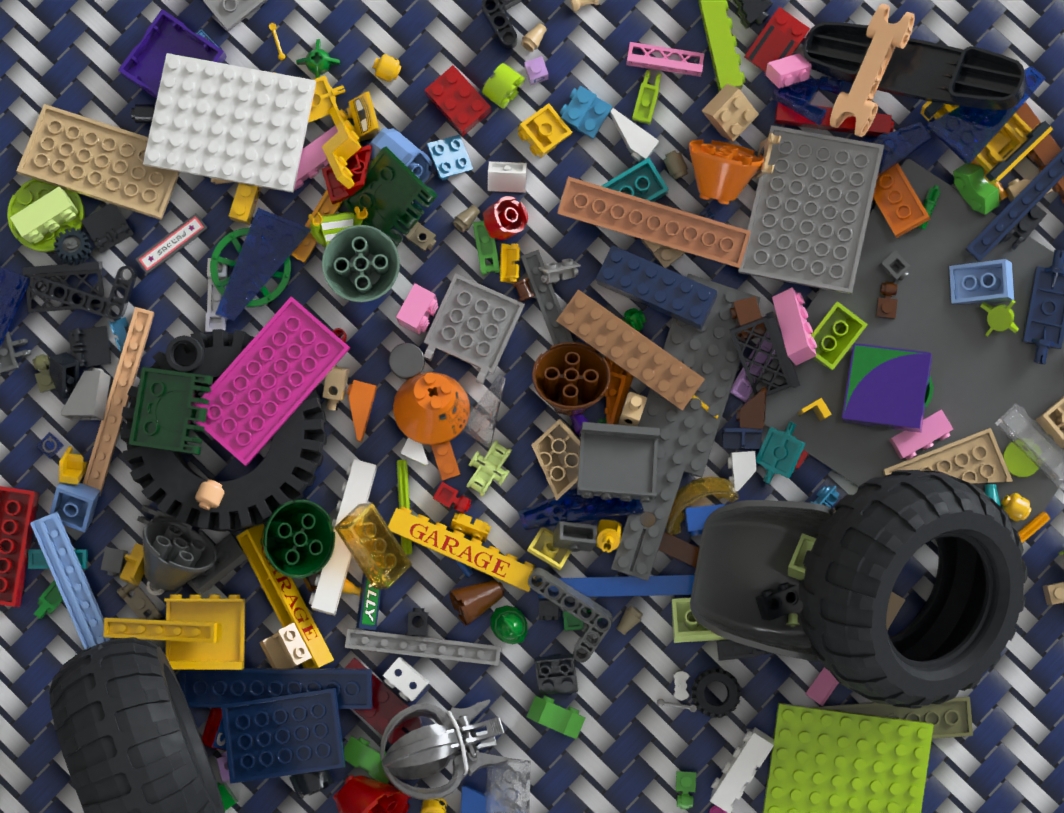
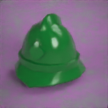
(509, 624)

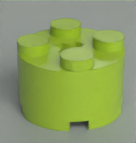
(503, 85)

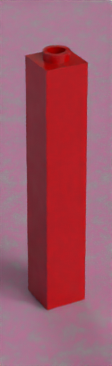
(786, 116)

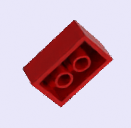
(458, 100)

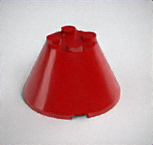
(370, 796)

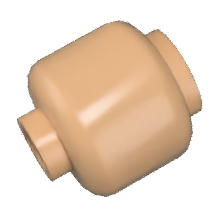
(209, 494)

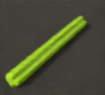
(403, 493)

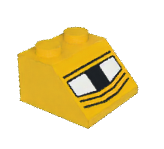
(364, 117)

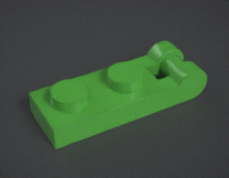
(486, 248)

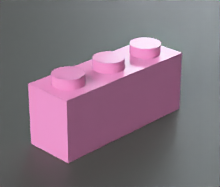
(909, 442)

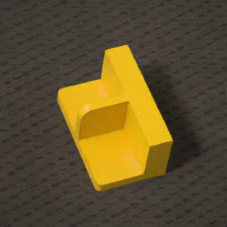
(71, 467)
(134, 567)

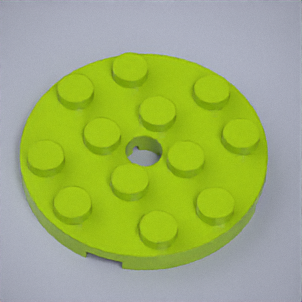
(28, 194)

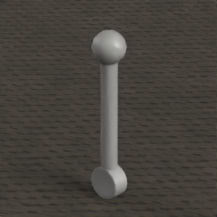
(660, 702)

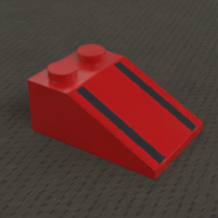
(777, 40)

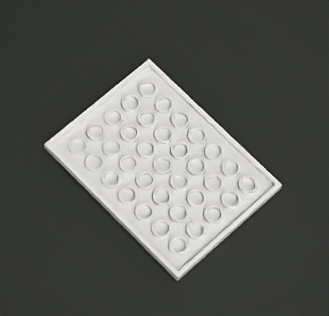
(229, 122)

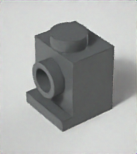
(895, 259)

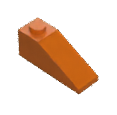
(361, 401)

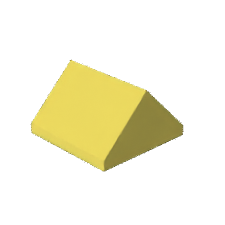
(543, 549)

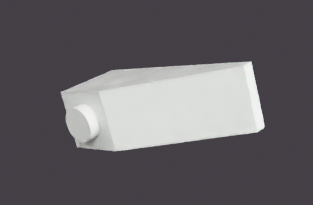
(636, 139)

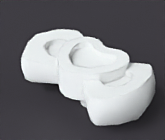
(680, 685)

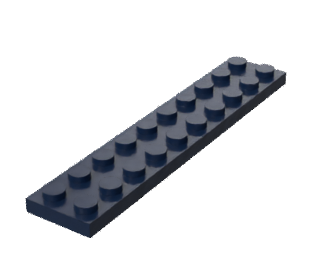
(224, 687)

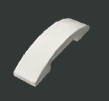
(214, 297)

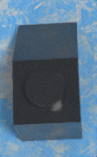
(64, 373)

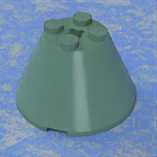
(358, 247)

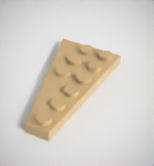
(969, 459)

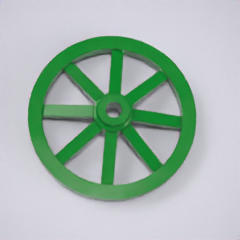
(215, 259)

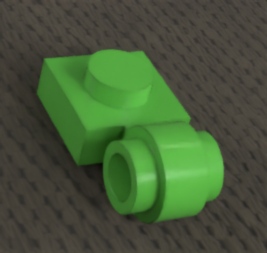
(686, 783)

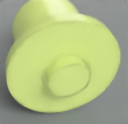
(792, 620)

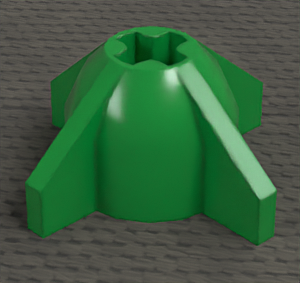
(318, 60)

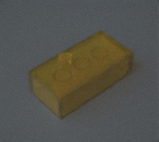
(373, 545)

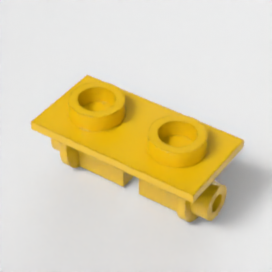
(508, 269)
(462, 524)

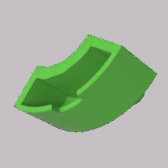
(975, 188)
(556, 717)
(361, 755)

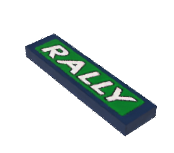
(368, 606)

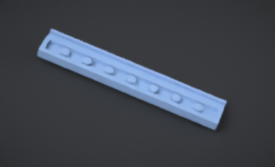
(70, 579)

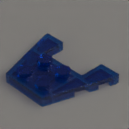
(800, 95)

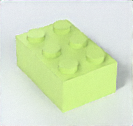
(44, 215)

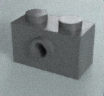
(575, 536)

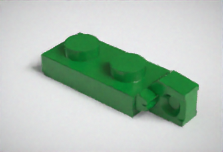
(49, 600)

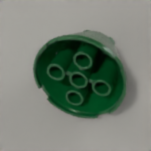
(298, 539)

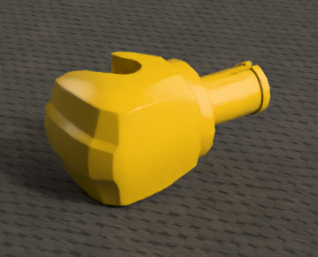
(608, 535)

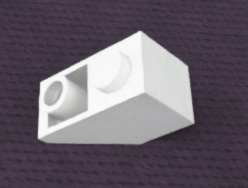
(742, 466)

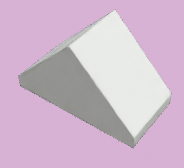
(415, 451)

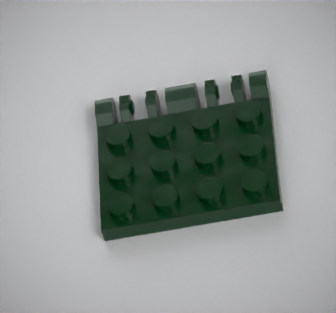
(389, 194)
(167, 408)

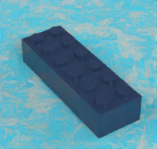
(656, 287)

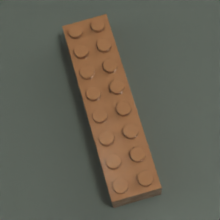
(630, 350)

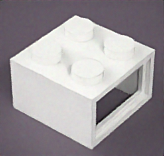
(402, 682)

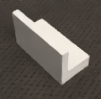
(507, 176)

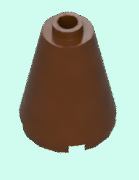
(475, 599)

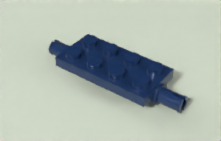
(1046, 309)

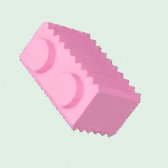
(788, 70)

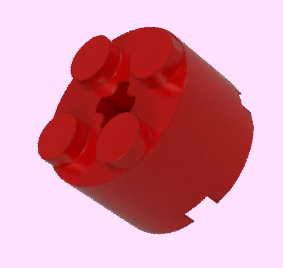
(505, 218)

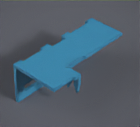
(119, 327)

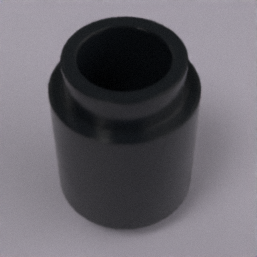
(143, 113)

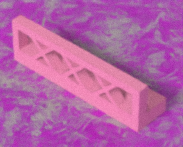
(664, 63)

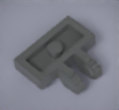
(8, 357)

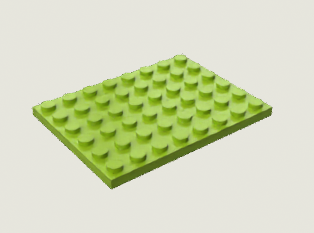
(846, 762)

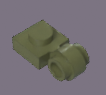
(43, 378)

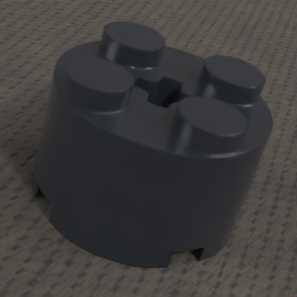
(310, 782)

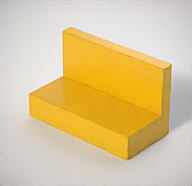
(819, 408)

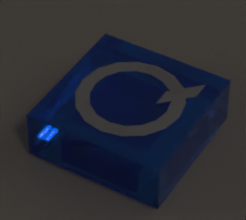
(50, 445)

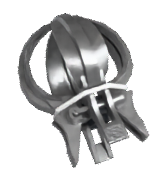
(433, 746)

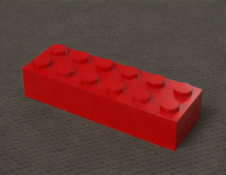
(16, 513)

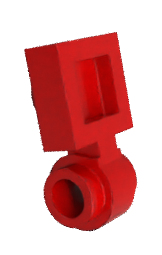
(447, 496)

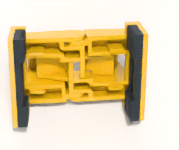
(1012, 135)

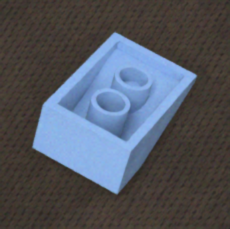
(982, 282)

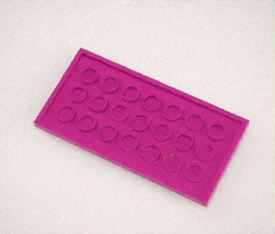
(270, 380)

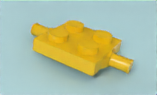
(323, 98)

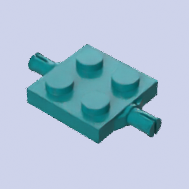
(780, 452)

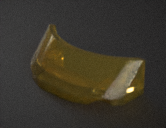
(693, 492)

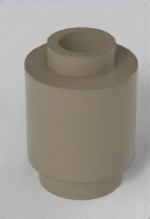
(675, 165)

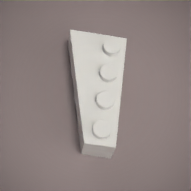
(741, 769)

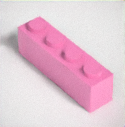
(313, 158)
(794, 326)

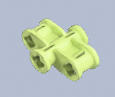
(493, 462)

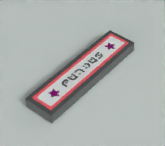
(171, 244)

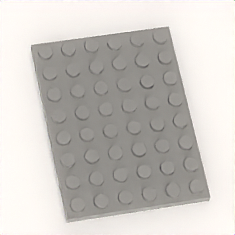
(812, 210)

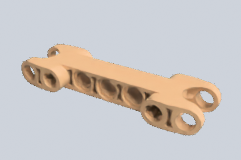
(884, 40)

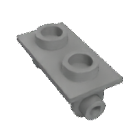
(566, 268)

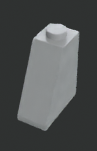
(88, 397)

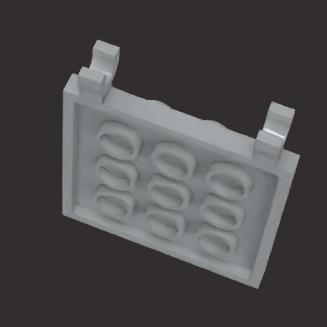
(473, 325)

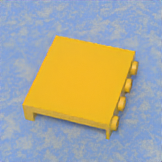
(230, 644)

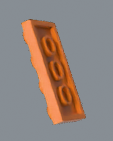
(899, 201)

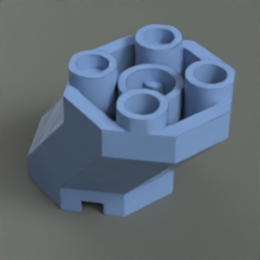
(406, 151)

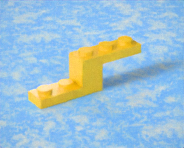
(341, 146)

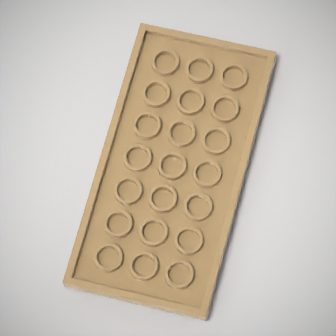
(96, 162)

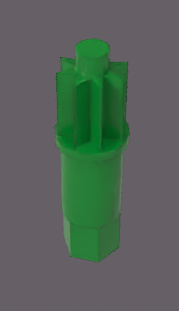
(929, 203)

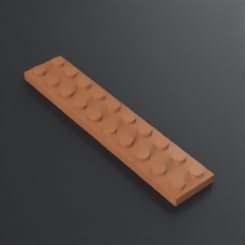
(653, 222)

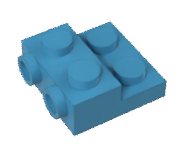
(585, 112)

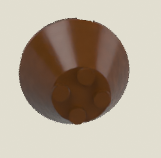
(571, 377)

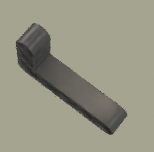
(575, 608)

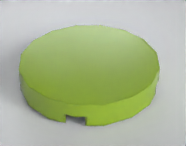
(1018, 462)

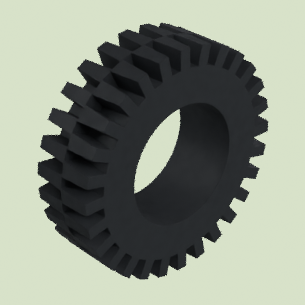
(246, 500)

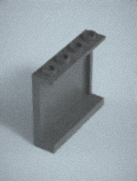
(618, 462)

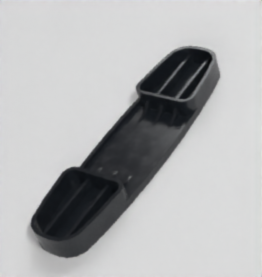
(921, 68)

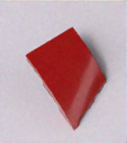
(358, 166)

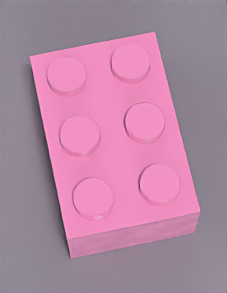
(417, 309)

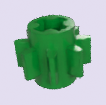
(634, 318)

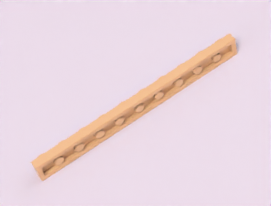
(118, 398)

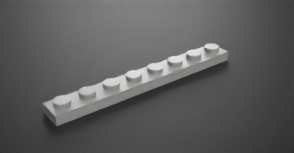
(422, 647)

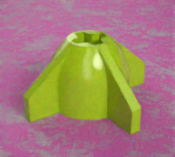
(1000, 317)

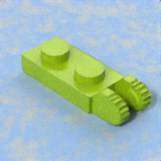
(646, 99)

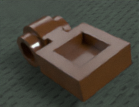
(886, 306)

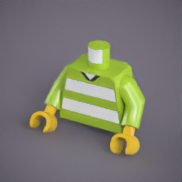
(327, 226)

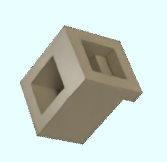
(424, 245)

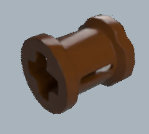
(523, 290)

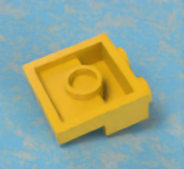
(543, 131)

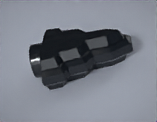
(753, 11)

